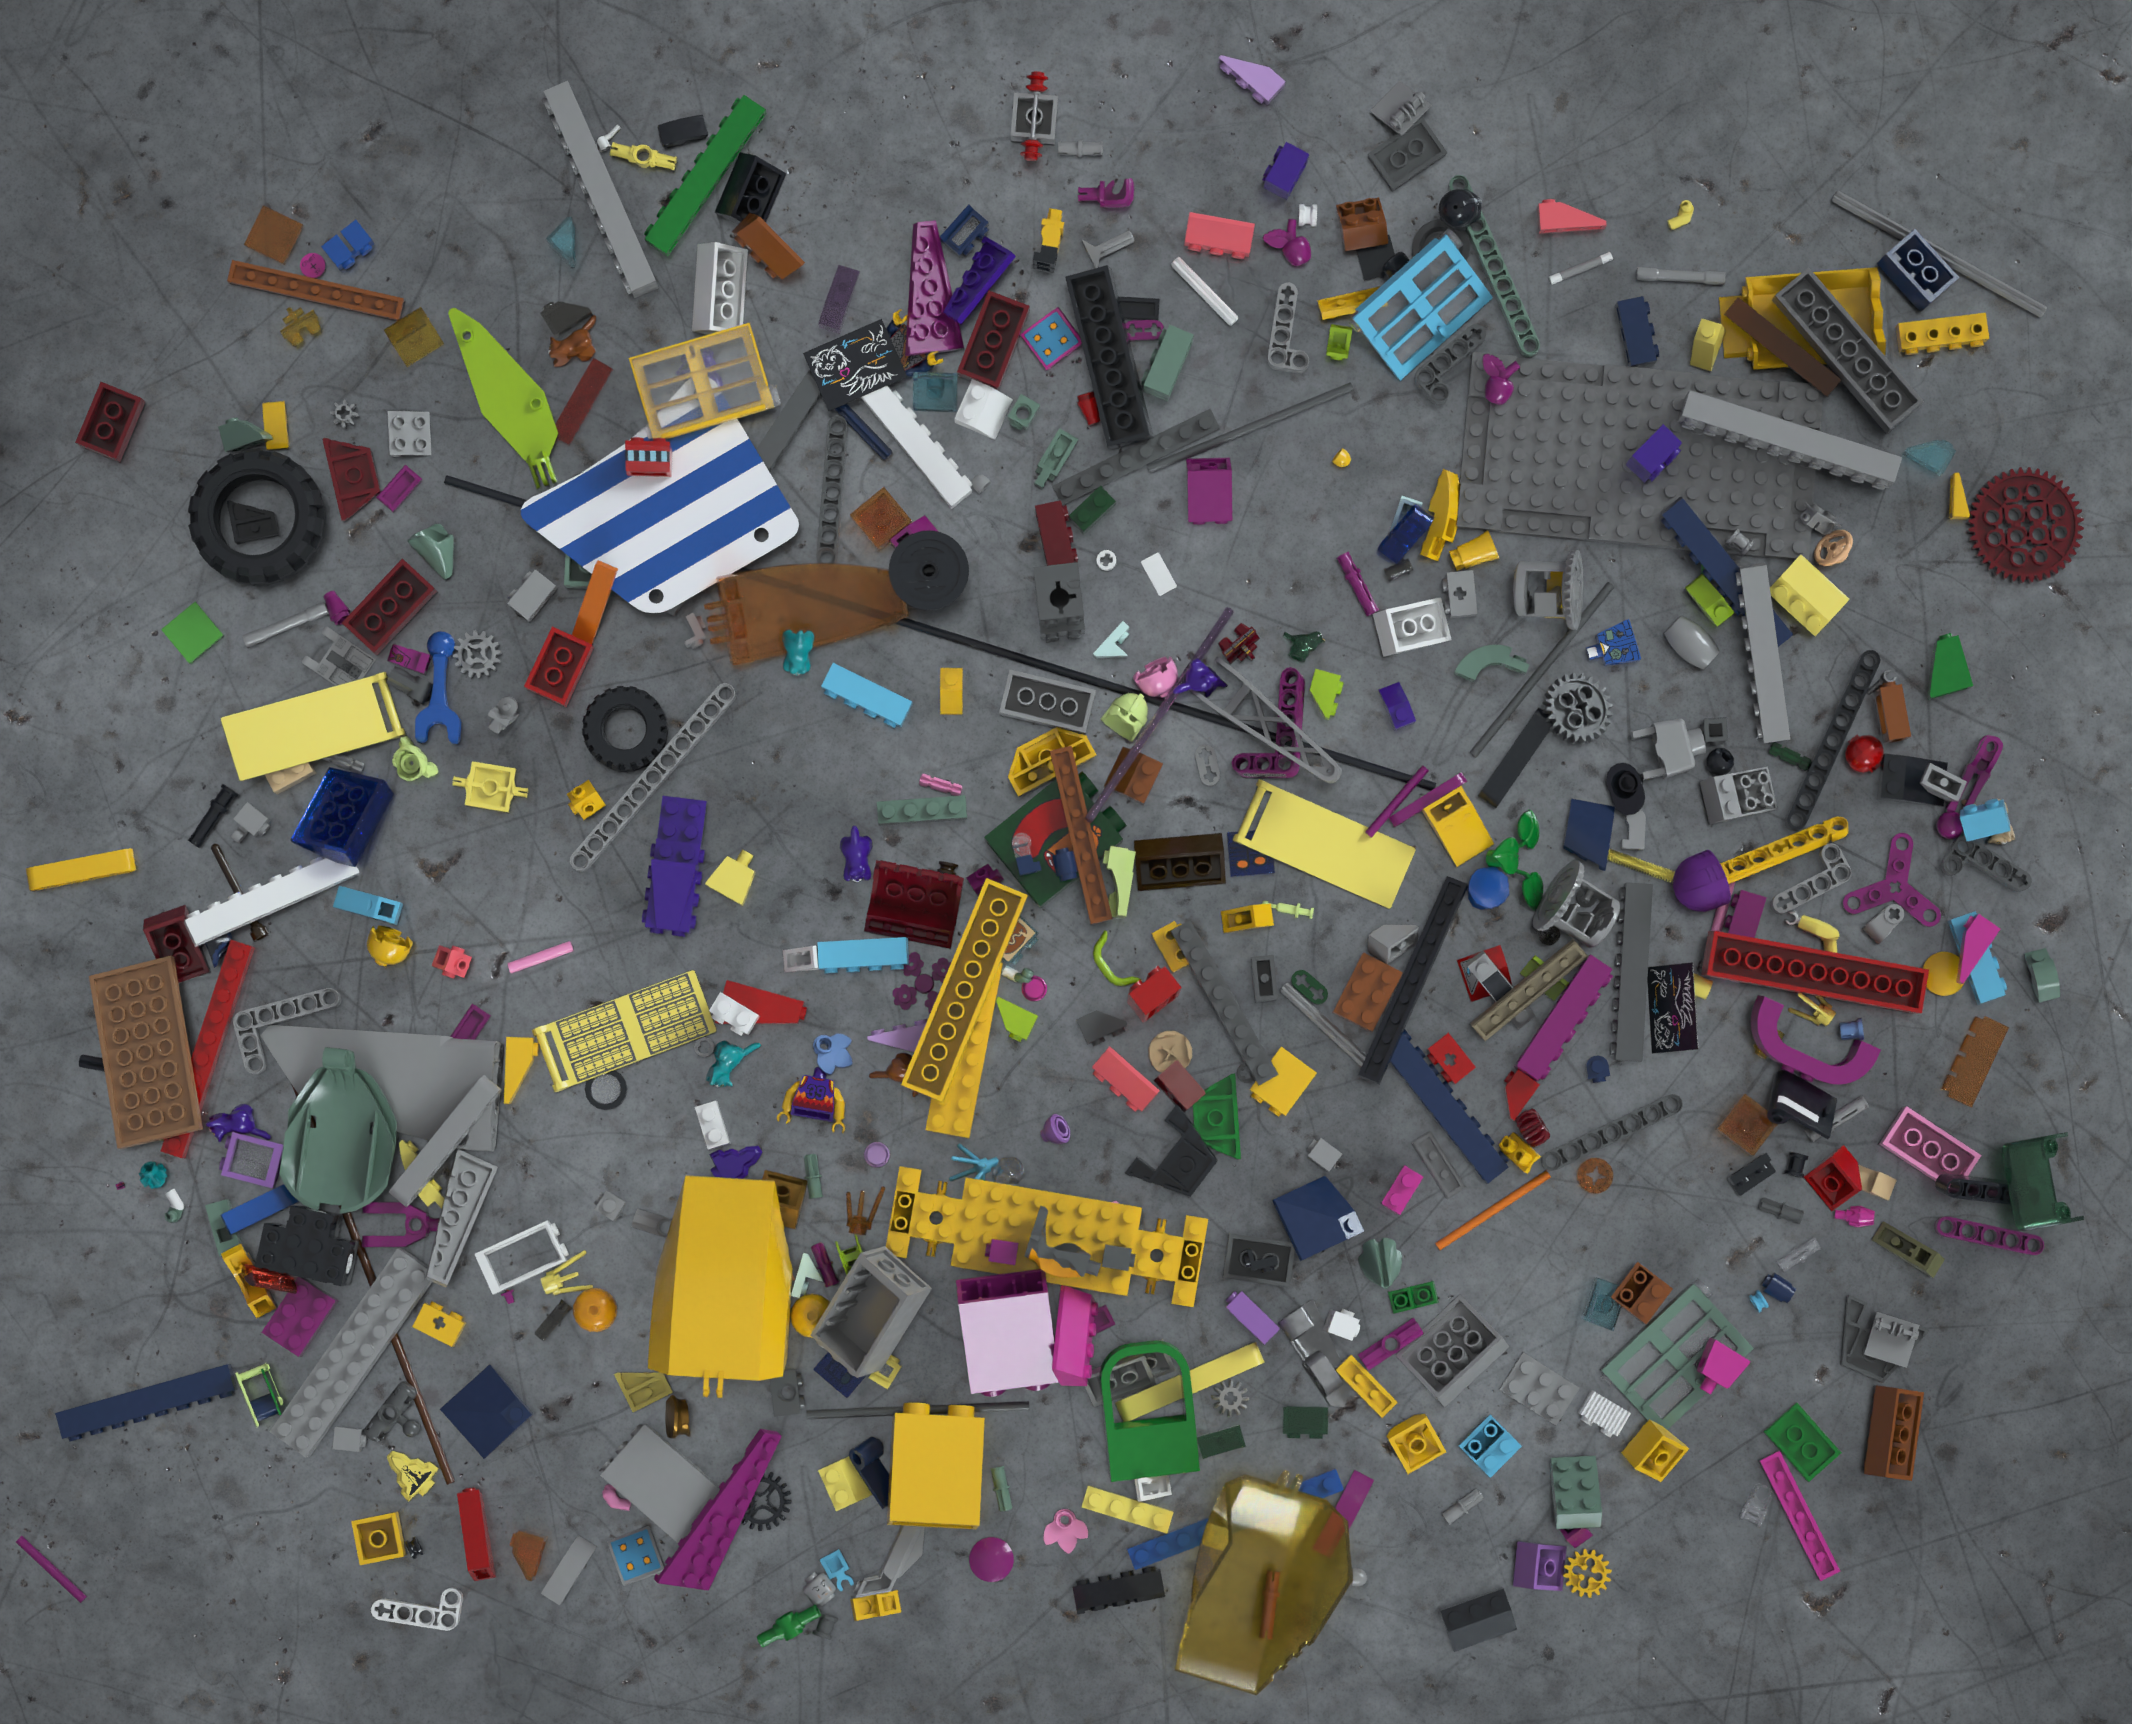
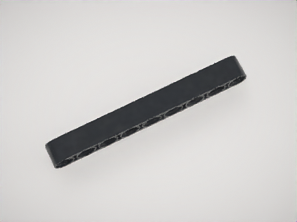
(1840, 733)

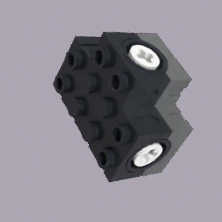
(308, 1247)

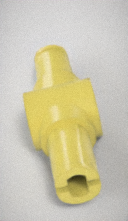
(654, 159)

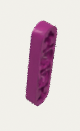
(1429, 798)

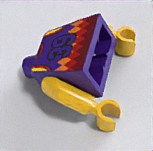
(815, 1099)

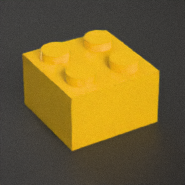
(378, 1538)

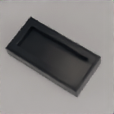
(1140, 308)

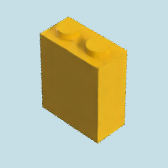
(1286, 1088)

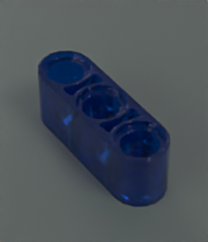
(1405, 533)

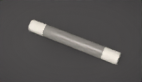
(1580, 268)

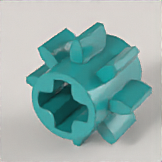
(152, 1174)

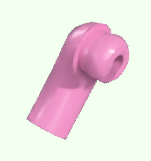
(613, 1500)

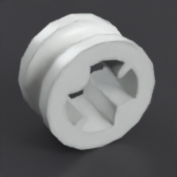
(1101, 555)

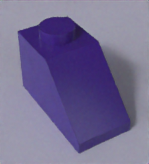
(1397, 706)

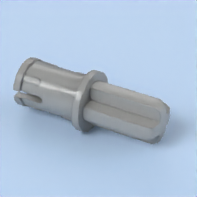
(1463, 1506)

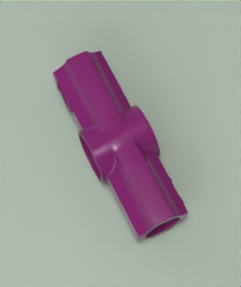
(1378, 1353)

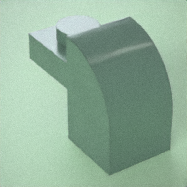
(2044, 975)

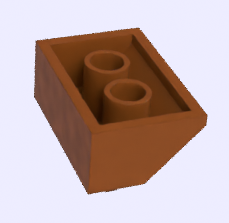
(766, 247)

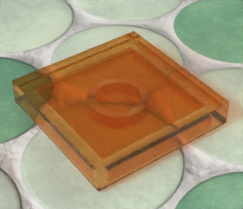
(273, 235)

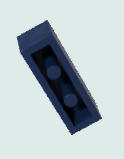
(1637, 332)

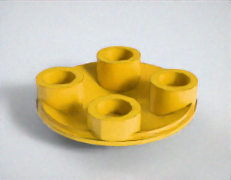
(1942, 973)

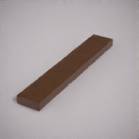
(1782, 347)

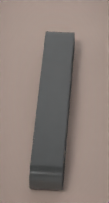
(832, 481)
(1622, 1132)

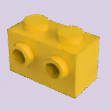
(1169, 947)

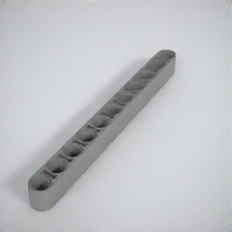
(650, 788)

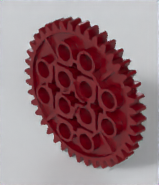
(1996, 501)

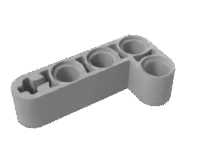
(1286, 327)
(1809, 884)

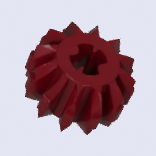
(1532, 1127)

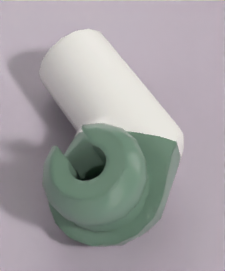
(1016, 976)
(176, 1207)

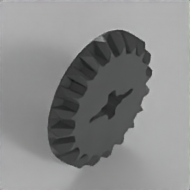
(1435, 229)

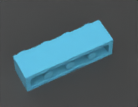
(867, 695)
(863, 953)
(1984, 977)

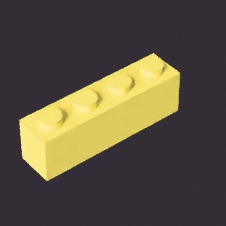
(1127, 1509)

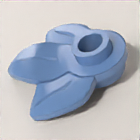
(835, 1053)

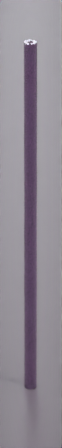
(1114, 781)

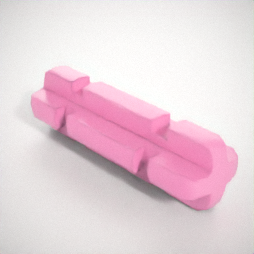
(940, 785)

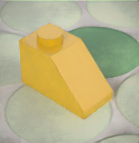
(951, 691)
(1247, 918)

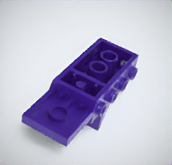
(675, 867)

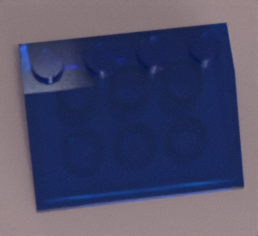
(343, 816)

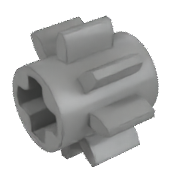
(340, 409)

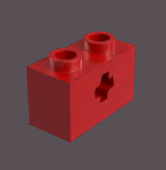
(1462, 1063)

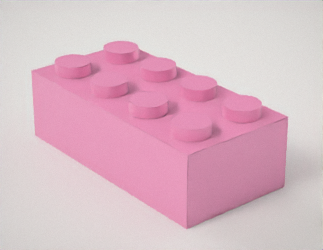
(1927, 1146)

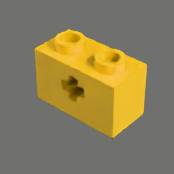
(426, 1323)

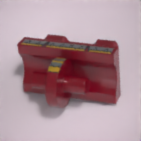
(1240, 647)

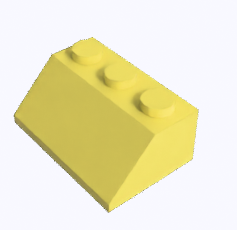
(1808, 595)

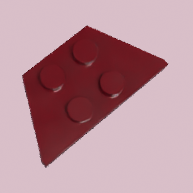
(352, 475)

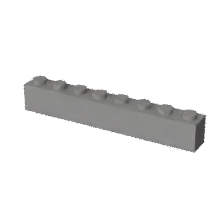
(1764, 652)

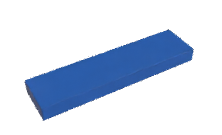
(258, 1209)

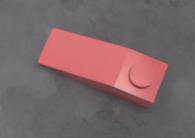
(1564, 218)

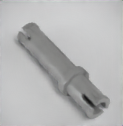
(1842, 1115)

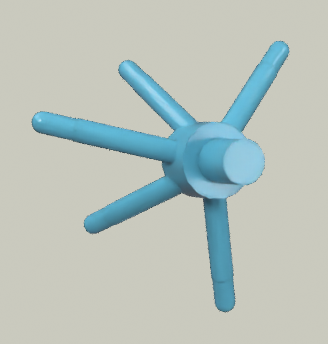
(981, 1166)

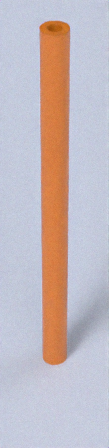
(1509, 1199)

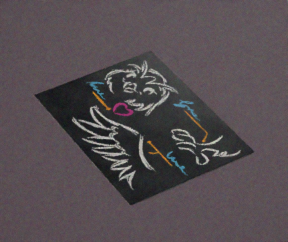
(855, 365)
(1672, 1008)

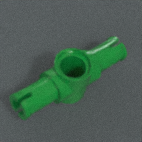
(788, 1626)

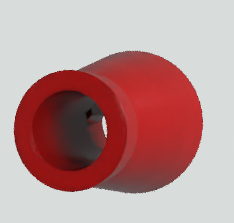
(1089, 408)

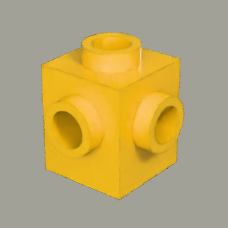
(585, 800)

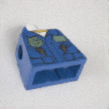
(1615, 645)

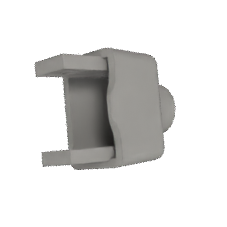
(1673, 746)

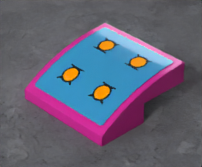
(1052, 338)

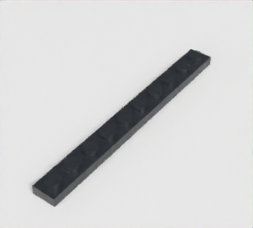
(1413, 980)

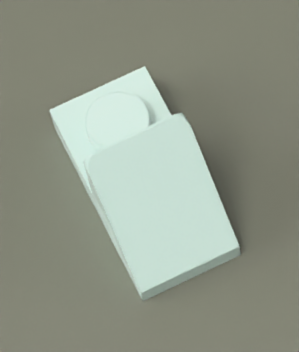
(1108, 648)
(806, 1269)

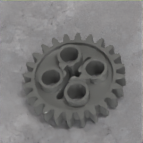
(1594, 702)

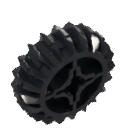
(776, 1512)

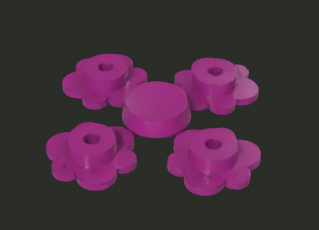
(923, 983)

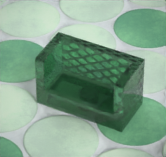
(1221, 1441)

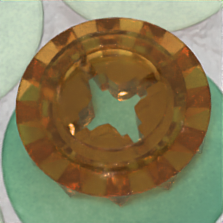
(1601, 1184)

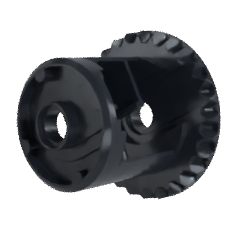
(925, 555)

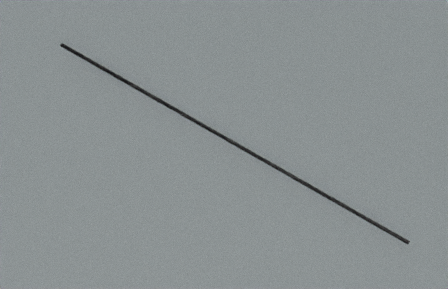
(1368, 766)

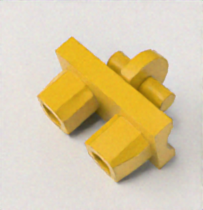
(1519, 1152)

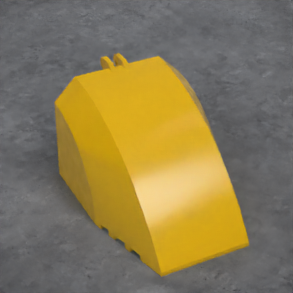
(723, 1284)

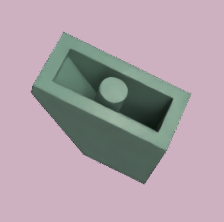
(241, 434)

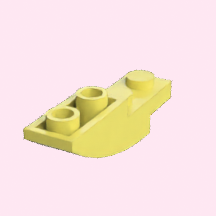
(431, 1192)

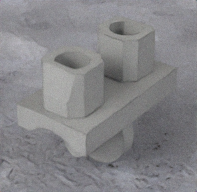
(503, 714)

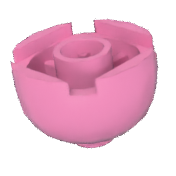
(1157, 678)

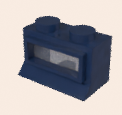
(964, 232)

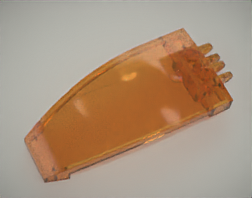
(816, 597)

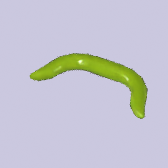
(1104, 967)

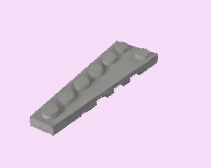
(462, 1201)

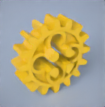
(1575, 1579)

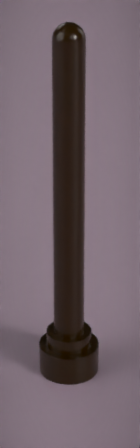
(257, 930)

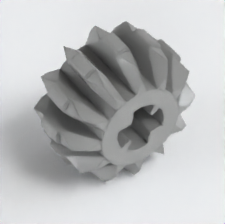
(1235, 1392)

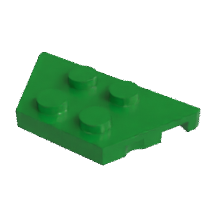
(1217, 1117)

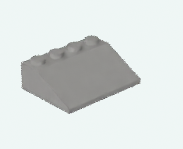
(1452, 1351)

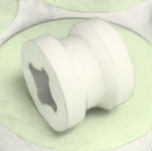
(1307, 215)

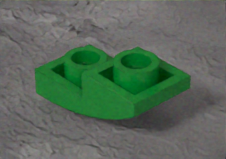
(1413, 1297)

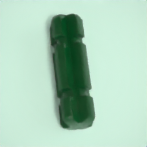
(1790, 756)

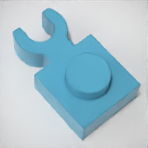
(835, 1566)

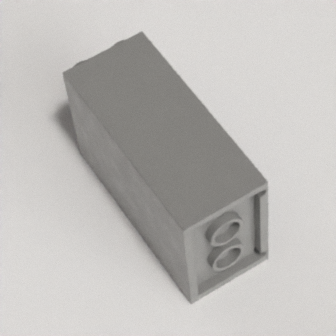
(870, 1312)
(660, 1481)

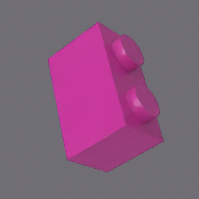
(1401, 1190)

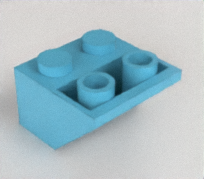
(1490, 1446)

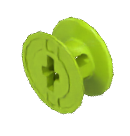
(849, 1259)

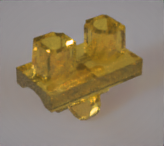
(291, 331)

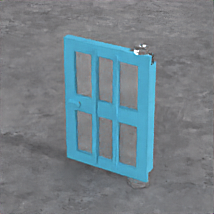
(1421, 305)

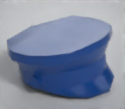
(1488, 888)

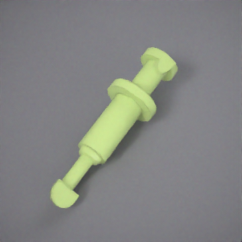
(1291, 909)

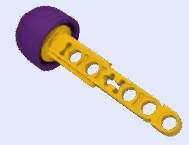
(1704, 882)

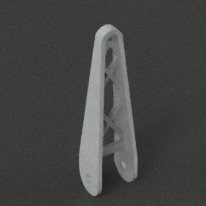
(1320, 772)

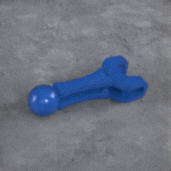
(440, 647)

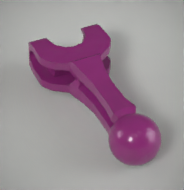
(1981, 763)

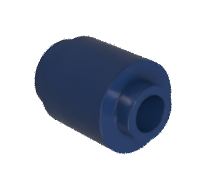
(1065, 864)
(1778, 1287)

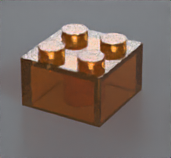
(880, 518)
(1746, 1125)

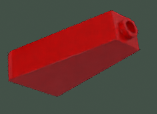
(768, 1005)
(475, 1535)

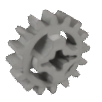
(484, 647)

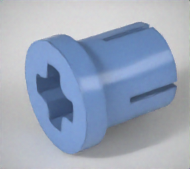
(1852, 1030)

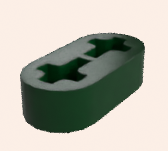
(1313, 983)

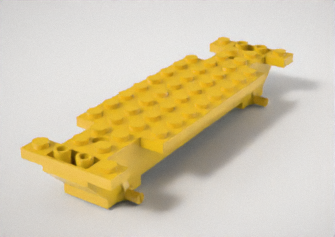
(1009, 1214)

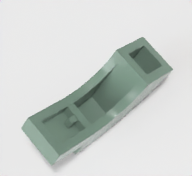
(1487, 656)

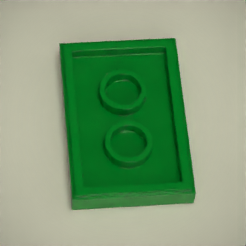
(1802, 1442)

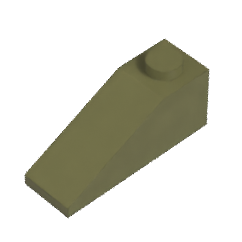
(1908, 1249)

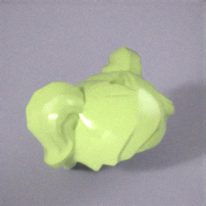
(407, 753)

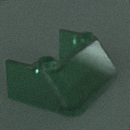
(2032, 1183)

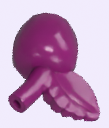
(1295, 249)
(1498, 387)

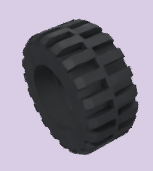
(646, 750)

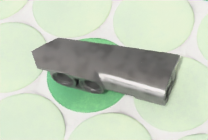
(1317, 1351)

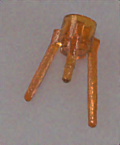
(858, 1224)

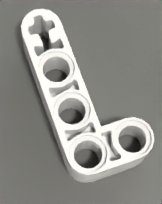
(416, 1610)

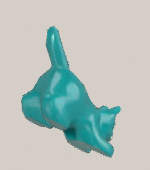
(798, 648)
(727, 1058)

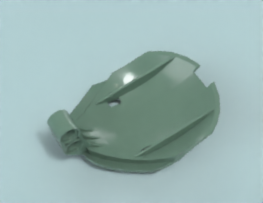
(339, 1157)

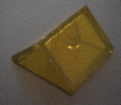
(413, 336)

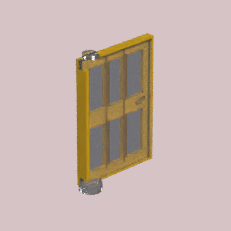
(702, 383)

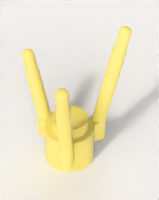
(1822, 1012)
(552, 1283)

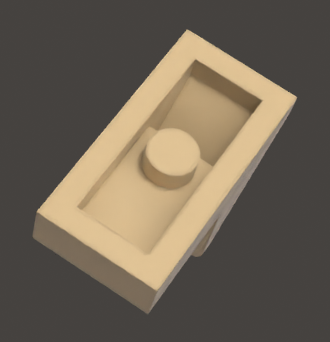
(1876, 1183)

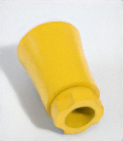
(1474, 552)

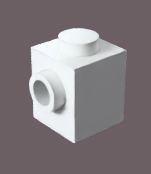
(1342, 1324)

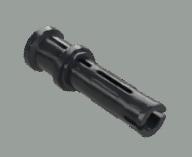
(218, 807)

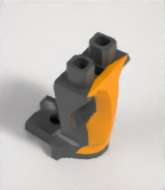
(1061, 1261)

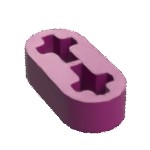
(1144, 324)

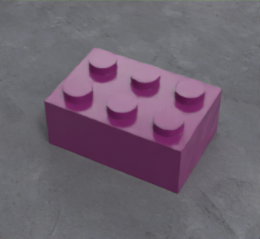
(300, 1317)

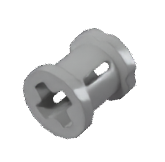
(1740, 542)

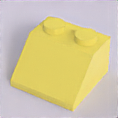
(844, 1483)

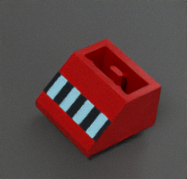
(648, 457)

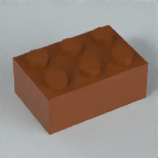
(1367, 992)

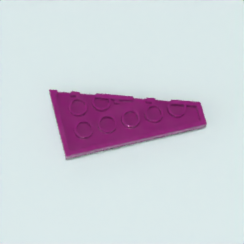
(929, 294)

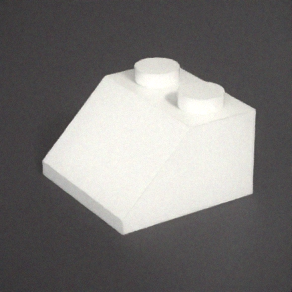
(983, 409)

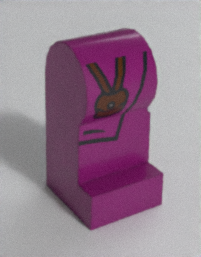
(409, 659)

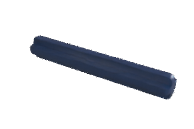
(864, 431)

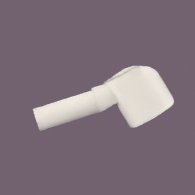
(602, 142)

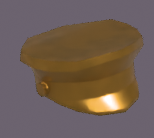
(676, 1417)

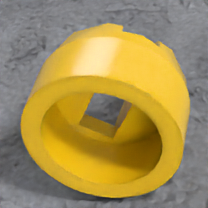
(1342, 458)

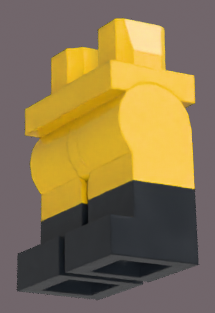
(1051, 231)

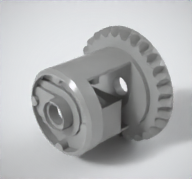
(1549, 603)
(1583, 926)

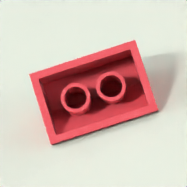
(1219, 235)
(1124, 1080)

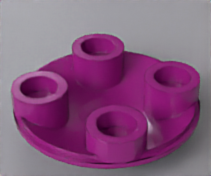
(991, 1559)

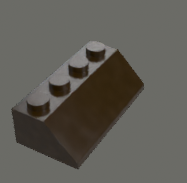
(1179, 862)

